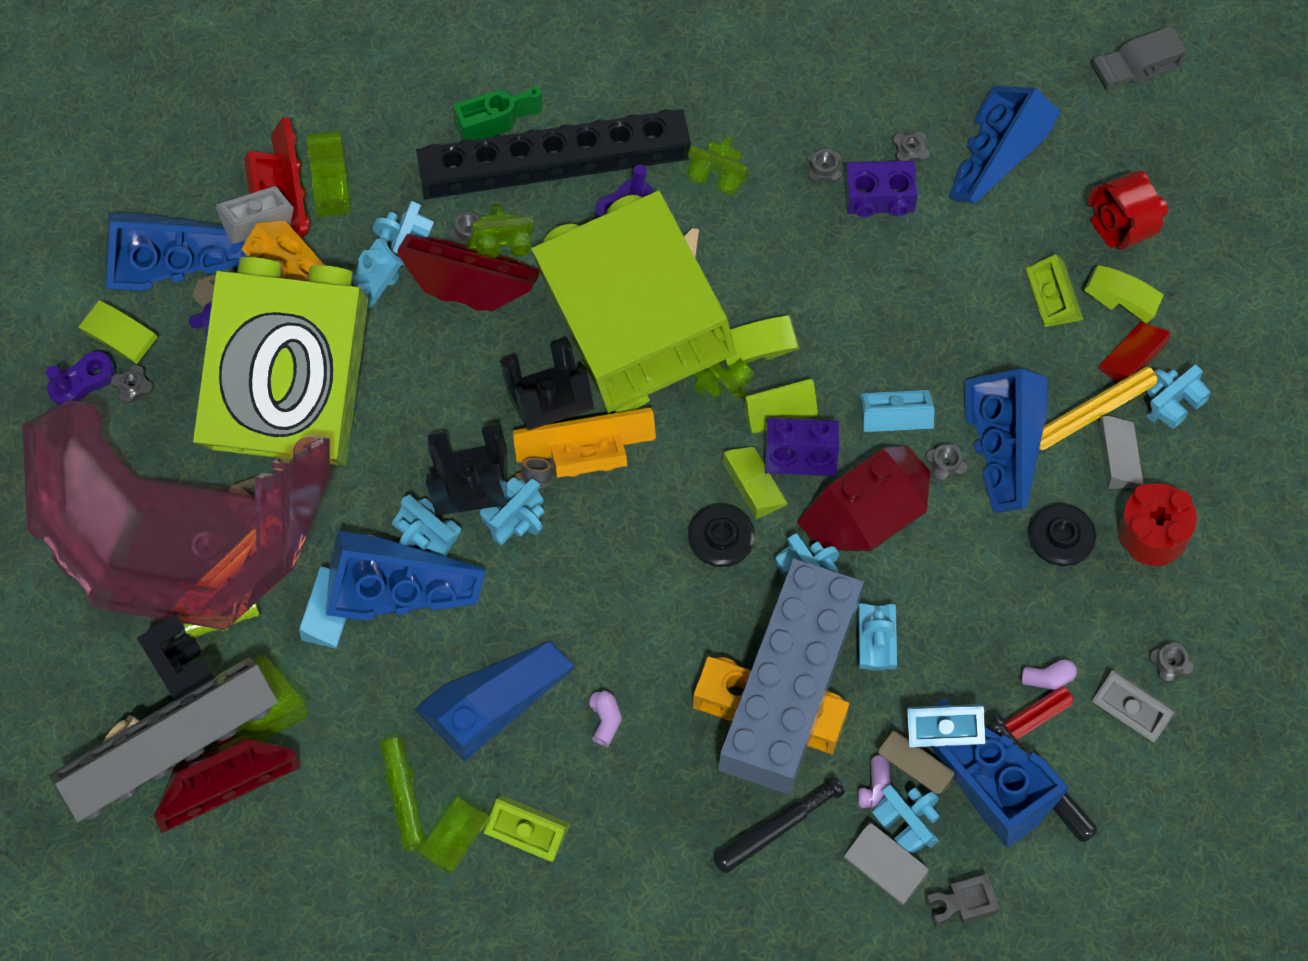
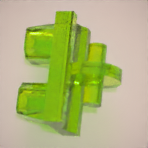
(732, 172)
(501, 230)
(734, 379)
(454, 835)

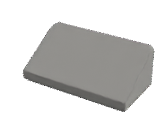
(244, 212)
(1120, 453)
(1134, 705)
(887, 864)

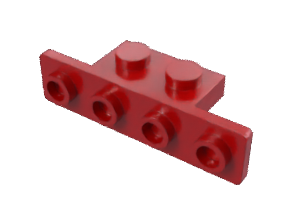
(280, 170)

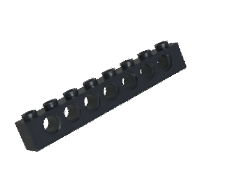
(540, 166)

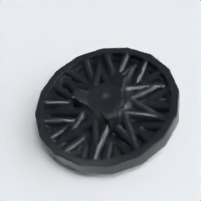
(721, 535)
(1062, 535)

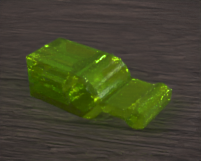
(328, 174)

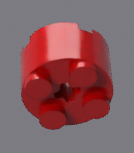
(1127, 210)
(1157, 524)

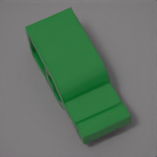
(494, 112)

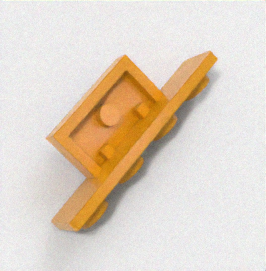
(586, 443)

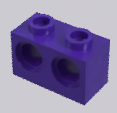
(879, 181)
(801, 446)

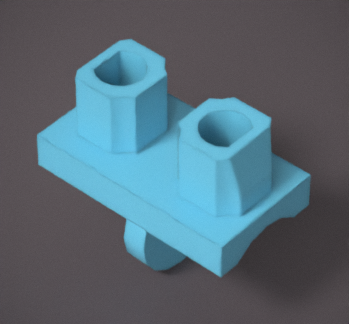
(410, 223)
(376, 270)
(1166, 404)
(518, 515)
(423, 529)
(823, 557)
(877, 637)
(895, 806)

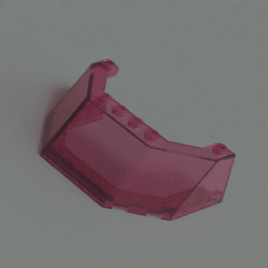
(160, 543)

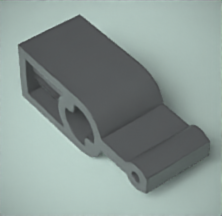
(1141, 58)

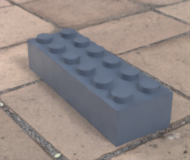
(790, 676)

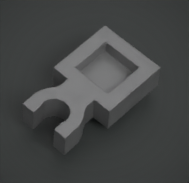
(968, 899)

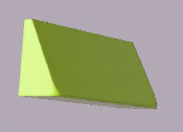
(1053, 292)
(784, 402)
(752, 482)
(526, 828)

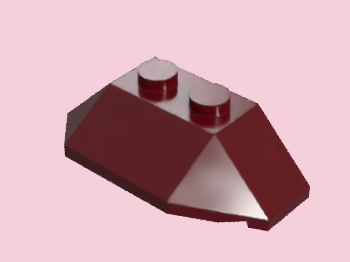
(464, 276)
(870, 502)
(221, 776)

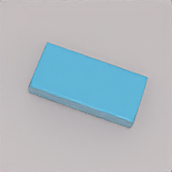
(897, 410)
(316, 625)
(946, 725)

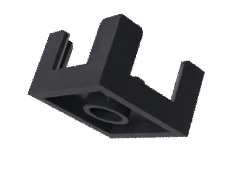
(551, 393)
(469, 477)
(169, 660)

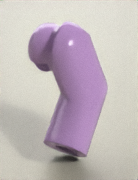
(1052, 677)
(609, 714)
(880, 780)

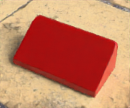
(1135, 351)

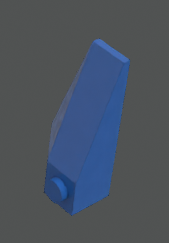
(1011, 127)
(160, 248)
(1010, 422)
(386, 577)
(484, 702)
(1004, 783)

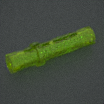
(399, 779)

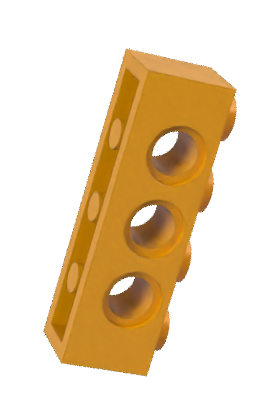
(281, 244)
(723, 673)

